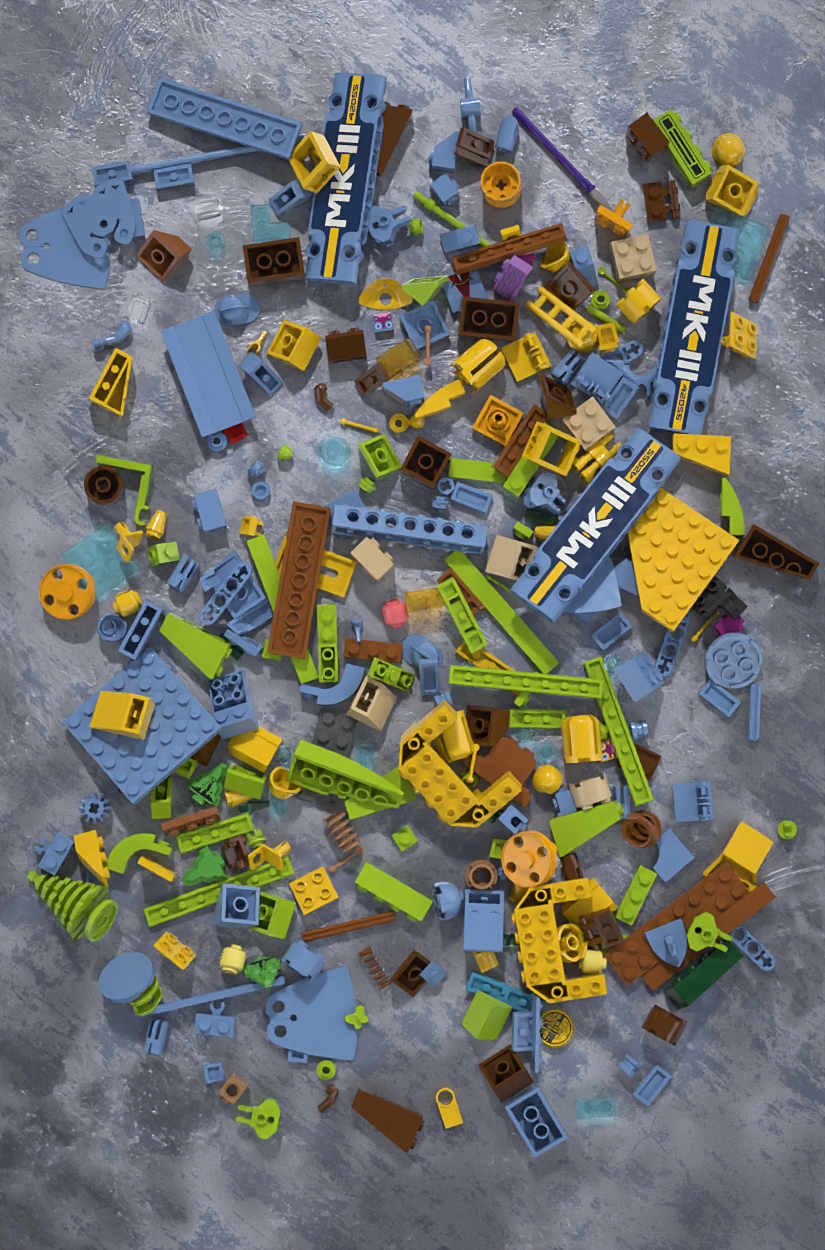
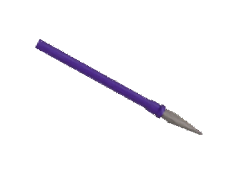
(584, 182)

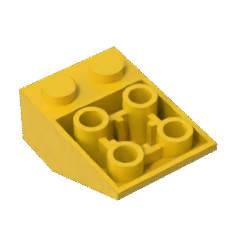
(123, 714)

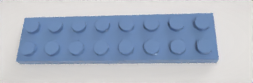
(224, 118)

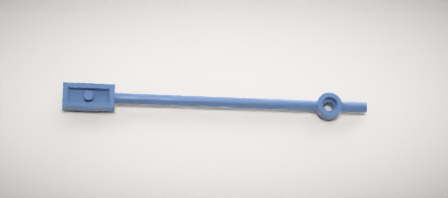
(124, 171)

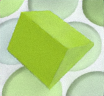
(424, 289)
(379, 456)
(245, 781)
(486, 1016)

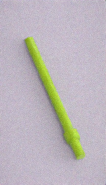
(430, 205)

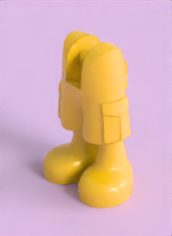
(598, 454)

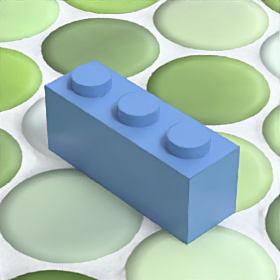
(141, 630)

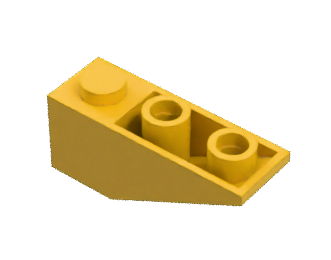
(90, 853)

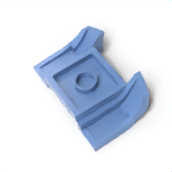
(249, 606)

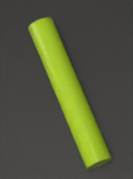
(605, 318)

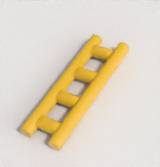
(560, 306)

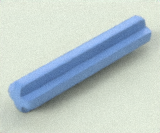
(754, 712)

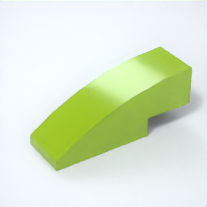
(731, 509)

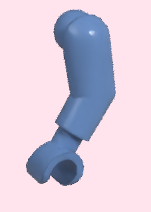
(117, 338)

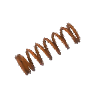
(363, 953)

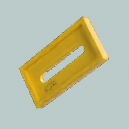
(343, 565)

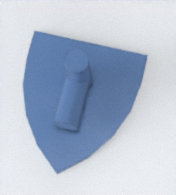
(669, 942)

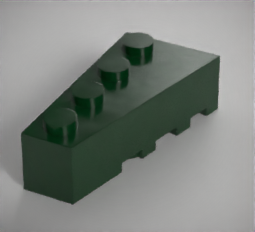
(702, 974)

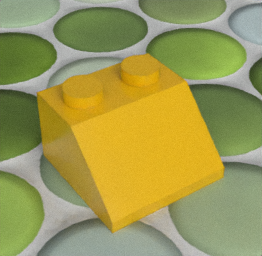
(294, 345)

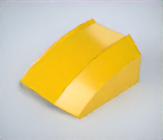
(732, 190)
(255, 748)
(575, 908)

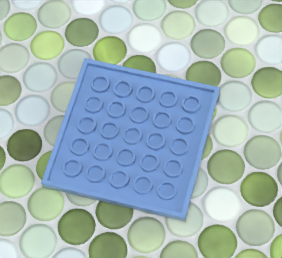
(173, 735)

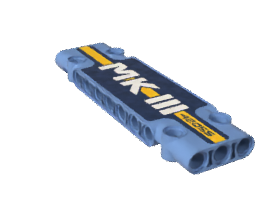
(345, 202)
(693, 327)
(595, 525)

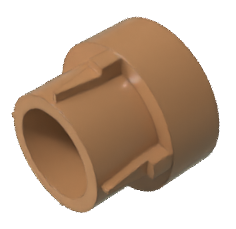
(478, 865)

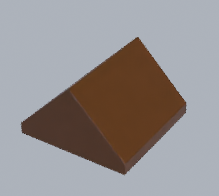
(556, 398)
(408, 973)

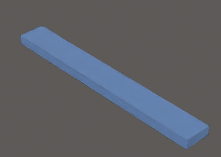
(212, 996)

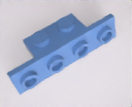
(526, 1031)

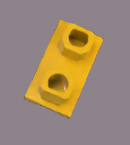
(485, 960)

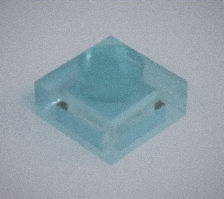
(546, 751)

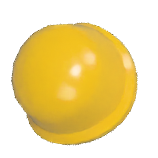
(728, 149)
(556, 257)
(590, 340)
(279, 786)

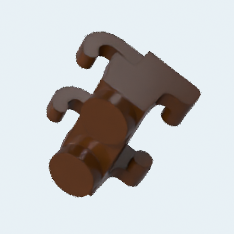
(236, 852)

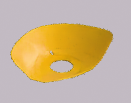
(373, 291)

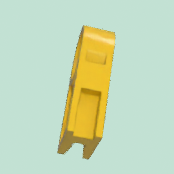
(450, 1112)

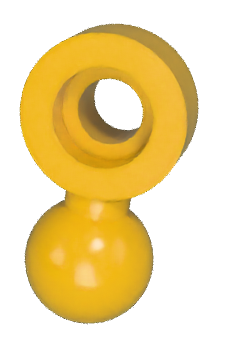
(405, 423)

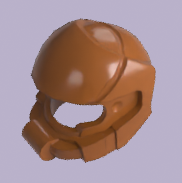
(647, 823)

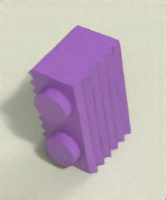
(512, 278)

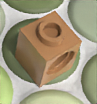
(236, 1081)

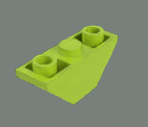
(390, 675)

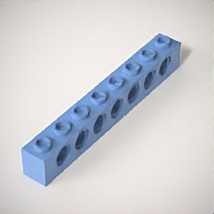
(400, 534)

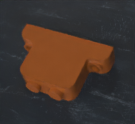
(505, 757)

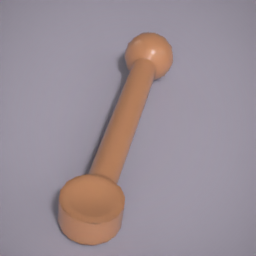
(427, 361)
(359, 850)

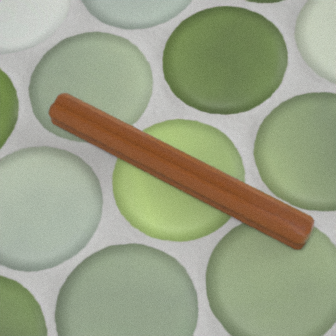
(769, 258)
(349, 926)

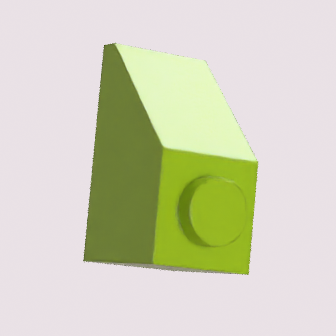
(162, 799)

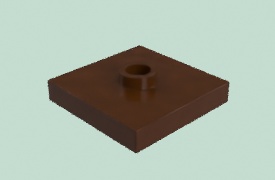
(570, 286)

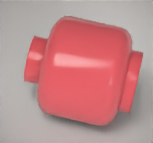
(395, 613)

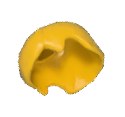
(547, 779)

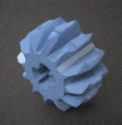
(101, 810)

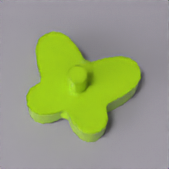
(357, 1018)

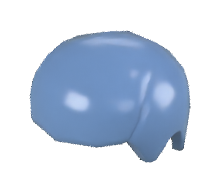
(111, 627)

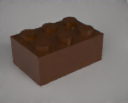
(274, 261)
(488, 318)

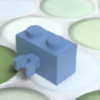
(55, 853)
(214, 1022)

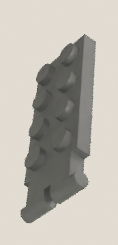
(334, 733)

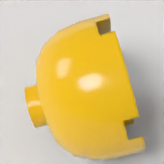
(571, 943)

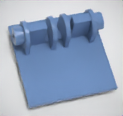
(597, 378)
(693, 801)

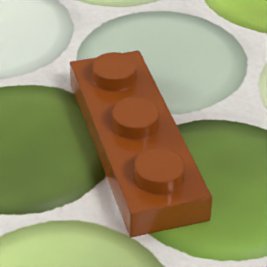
(369, 649)
(191, 821)

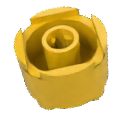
(638, 301)

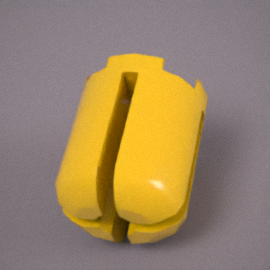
(478, 364)
(581, 739)
(455, 740)

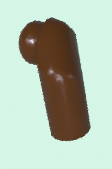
(320, 396)
(330, 1100)

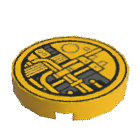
(556, 1028)

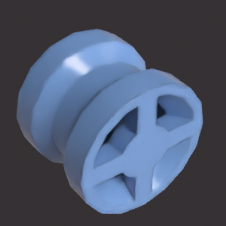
(446, 696)
(639, 730)
(629, 1065)

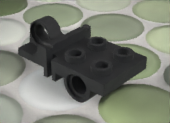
(716, 597)

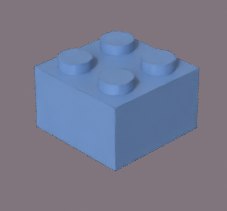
(639, 676)

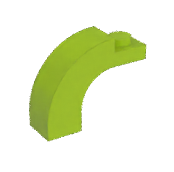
(124, 850)

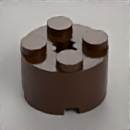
(98, 476)
(664, 1025)

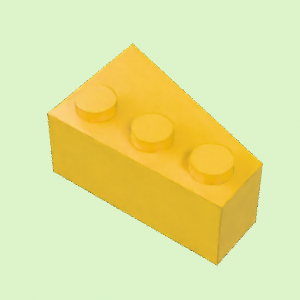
(112, 384)
(704, 450)

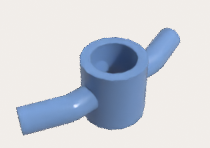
(470, 105)

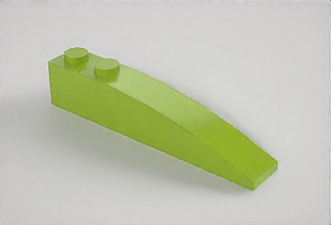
(335, 774)

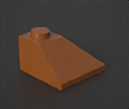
(163, 253)

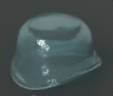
(334, 452)

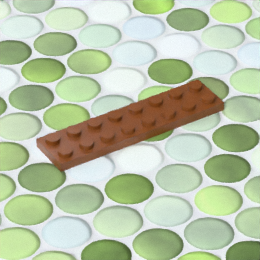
(298, 580)
(711, 895)

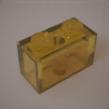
(400, 357)
(423, 600)

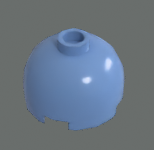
(447, 900)

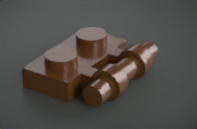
(655, 202)
(606, 926)

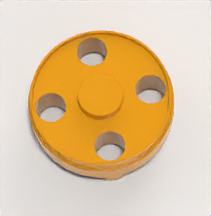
(67, 591)
(529, 859)

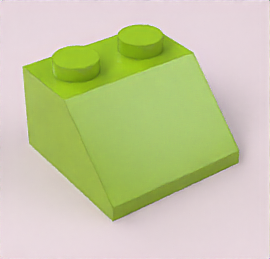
(274, 915)

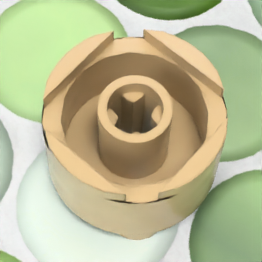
(590, 791)

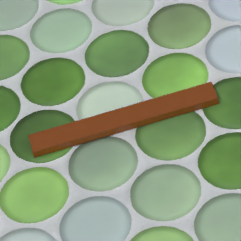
(725, 922)

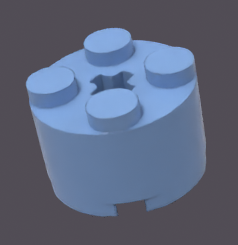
(303, 961)

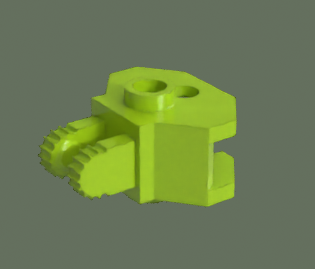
(707, 935)
(142, 1004)
(260, 1115)

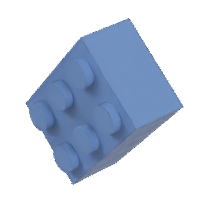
(535, 1121)

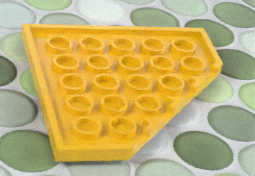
(675, 557)

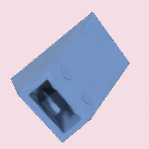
(233, 704)
(483, 920)

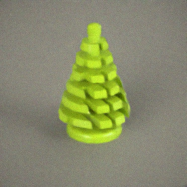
(78, 905)

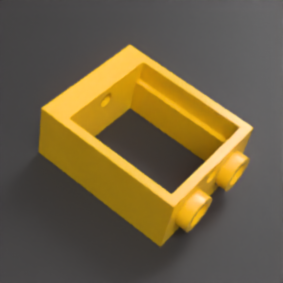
(328, 166)
(538, 441)

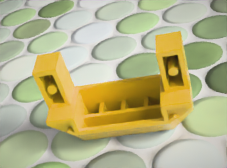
(439, 783)
(541, 945)

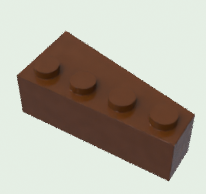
(771, 552)

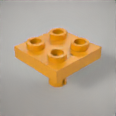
(614, 220)
(497, 420)

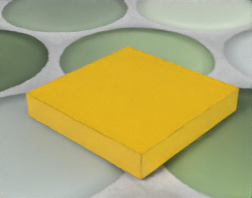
(747, 848)
(157, 868)

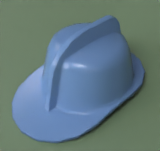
(237, 309)
(419, 647)

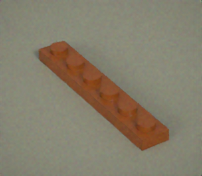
(507, 249)

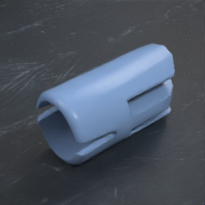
(507, 134)
(564, 371)
(183, 573)
(623, 797)
(156, 1036)

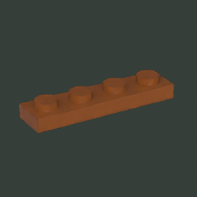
(516, 445)

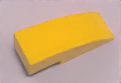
(440, 400)

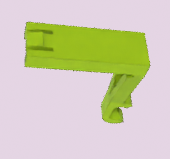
(144, 484)

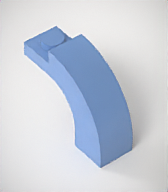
(342, 691)

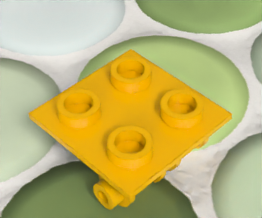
(742, 336)
(526, 356)
(313, 890)
(175, 950)

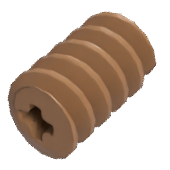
(341, 831)

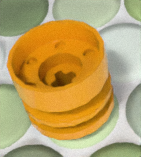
(497, 174)

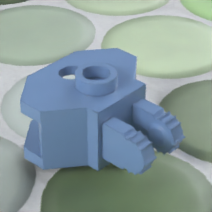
(384, 226)
(542, 492)

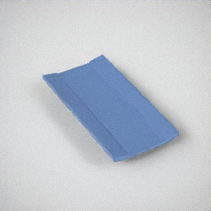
(208, 374)

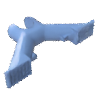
(645, 380)

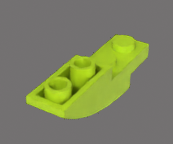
(327, 642)

